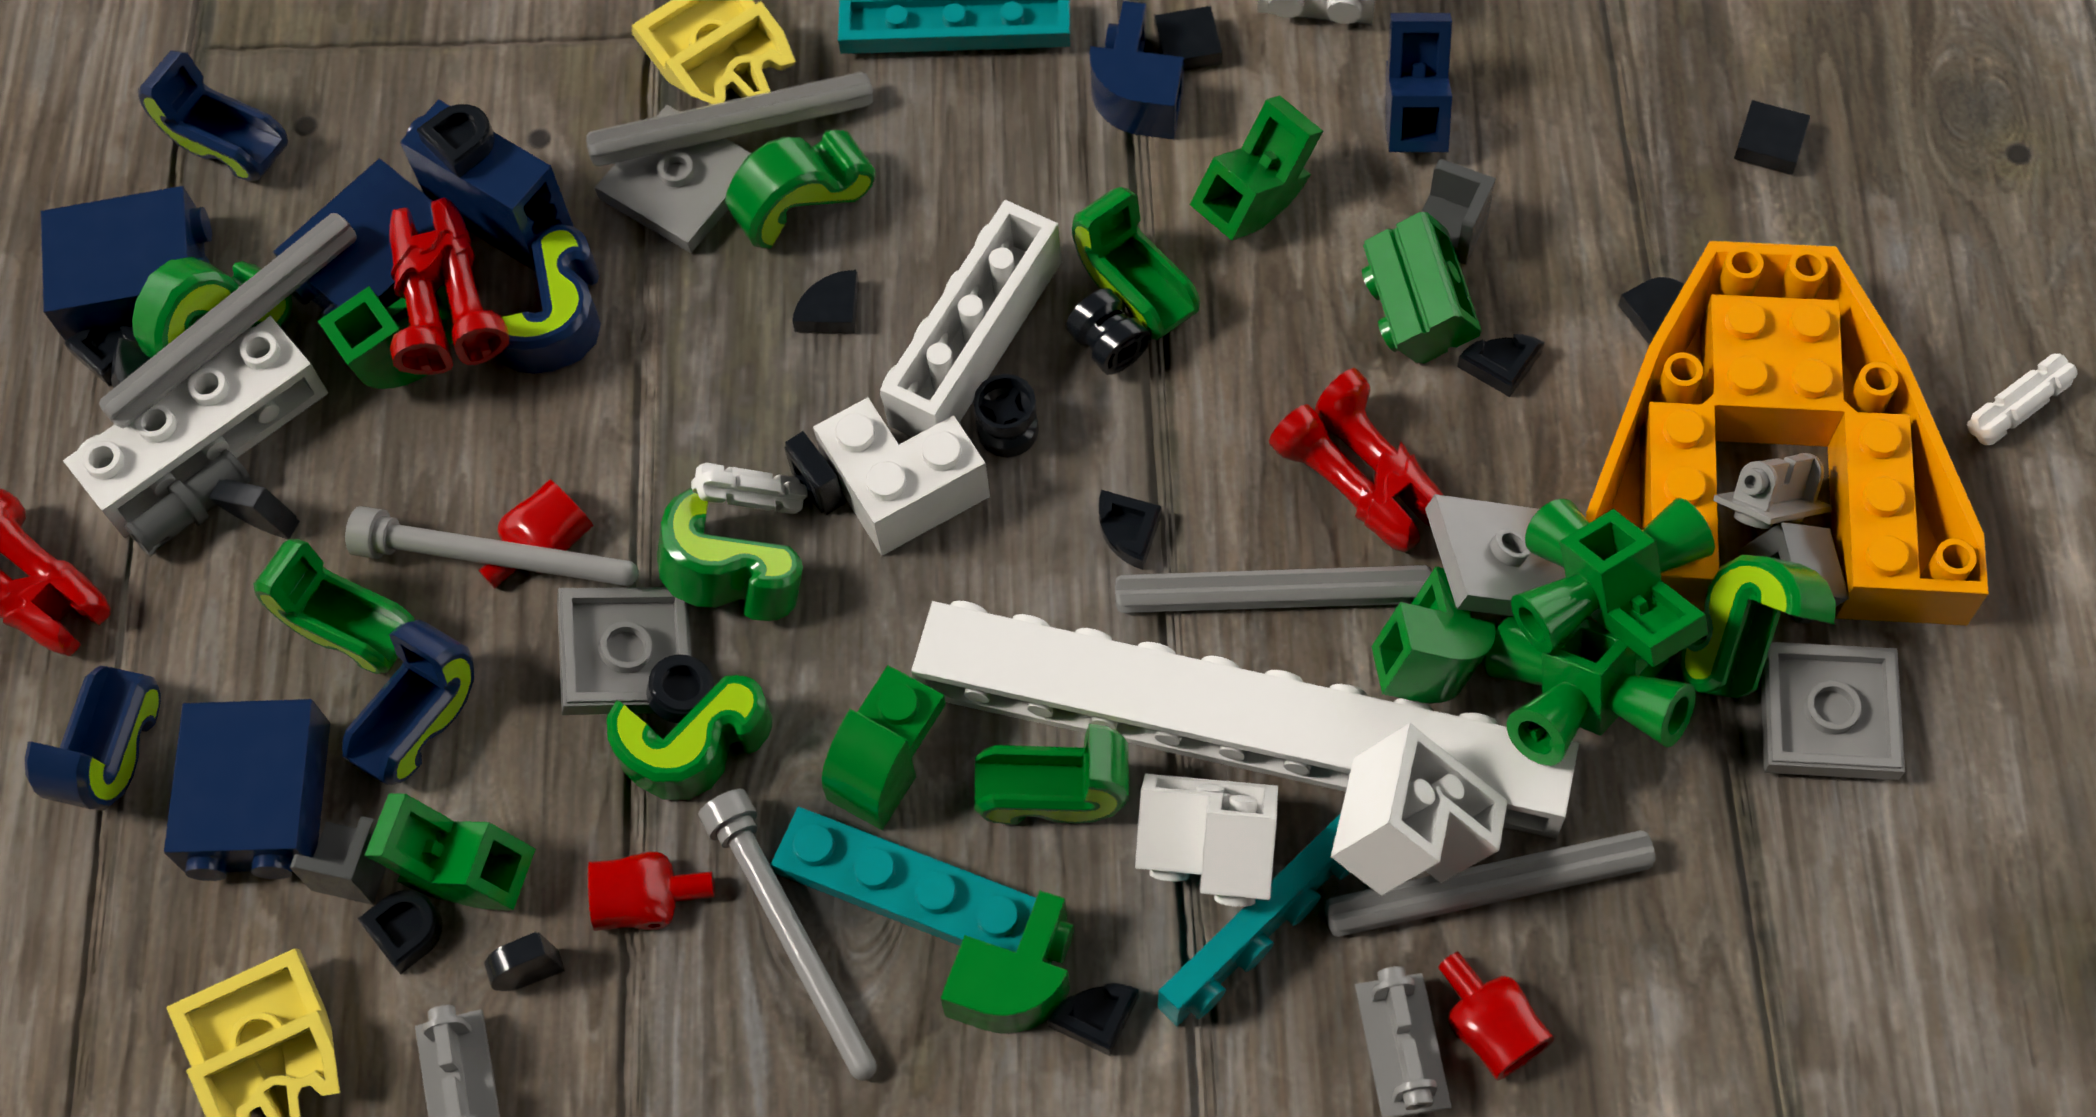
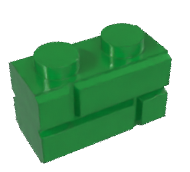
(1419, 289)

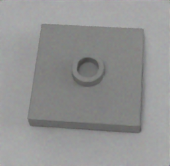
(675, 190)
(1486, 552)
(614, 642)
(1832, 711)

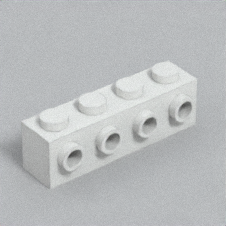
(972, 320)
(223, 405)

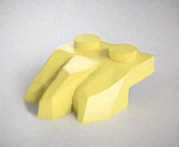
(714, 46)
(258, 1040)

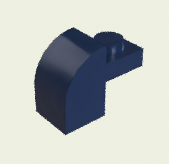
(1418, 82)
(1132, 87)

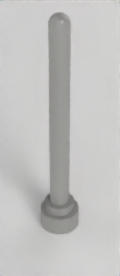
(374, 533)
(732, 822)

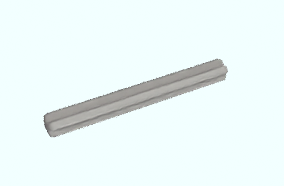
(729, 119)
(227, 320)
(1269, 588)
(1491, 883)

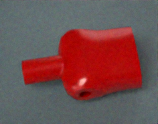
(542, 520)
(641, 891)
(1494, 1018)

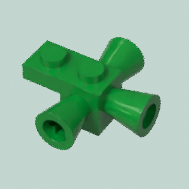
(1615, 578)
(1585, 686)

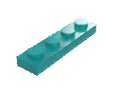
(951, 25)
(900, 882)
(1246, 936)

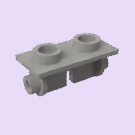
(1777, 491)
(1402, 1044)
(456, 1064)

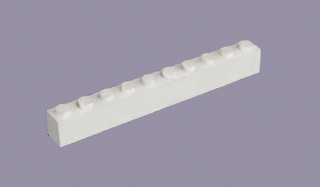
(1212, 707)

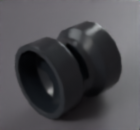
(1108, 331)
(1000, 402)

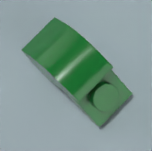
(1263, 176)
(364, 331)
(1430, 645)
(874, 747)
(449, 858)
(1012, 989)

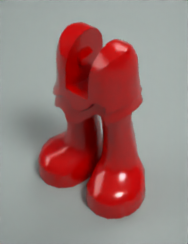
(419, 270)
(1342, 411)
(50, 591)

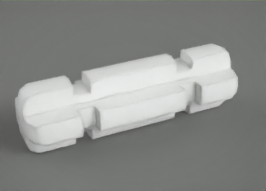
(2022, 399)
(749, 488)

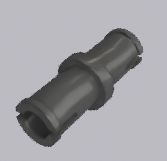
(184, 504)

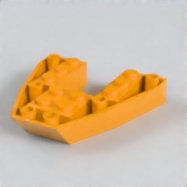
(1795, 354)

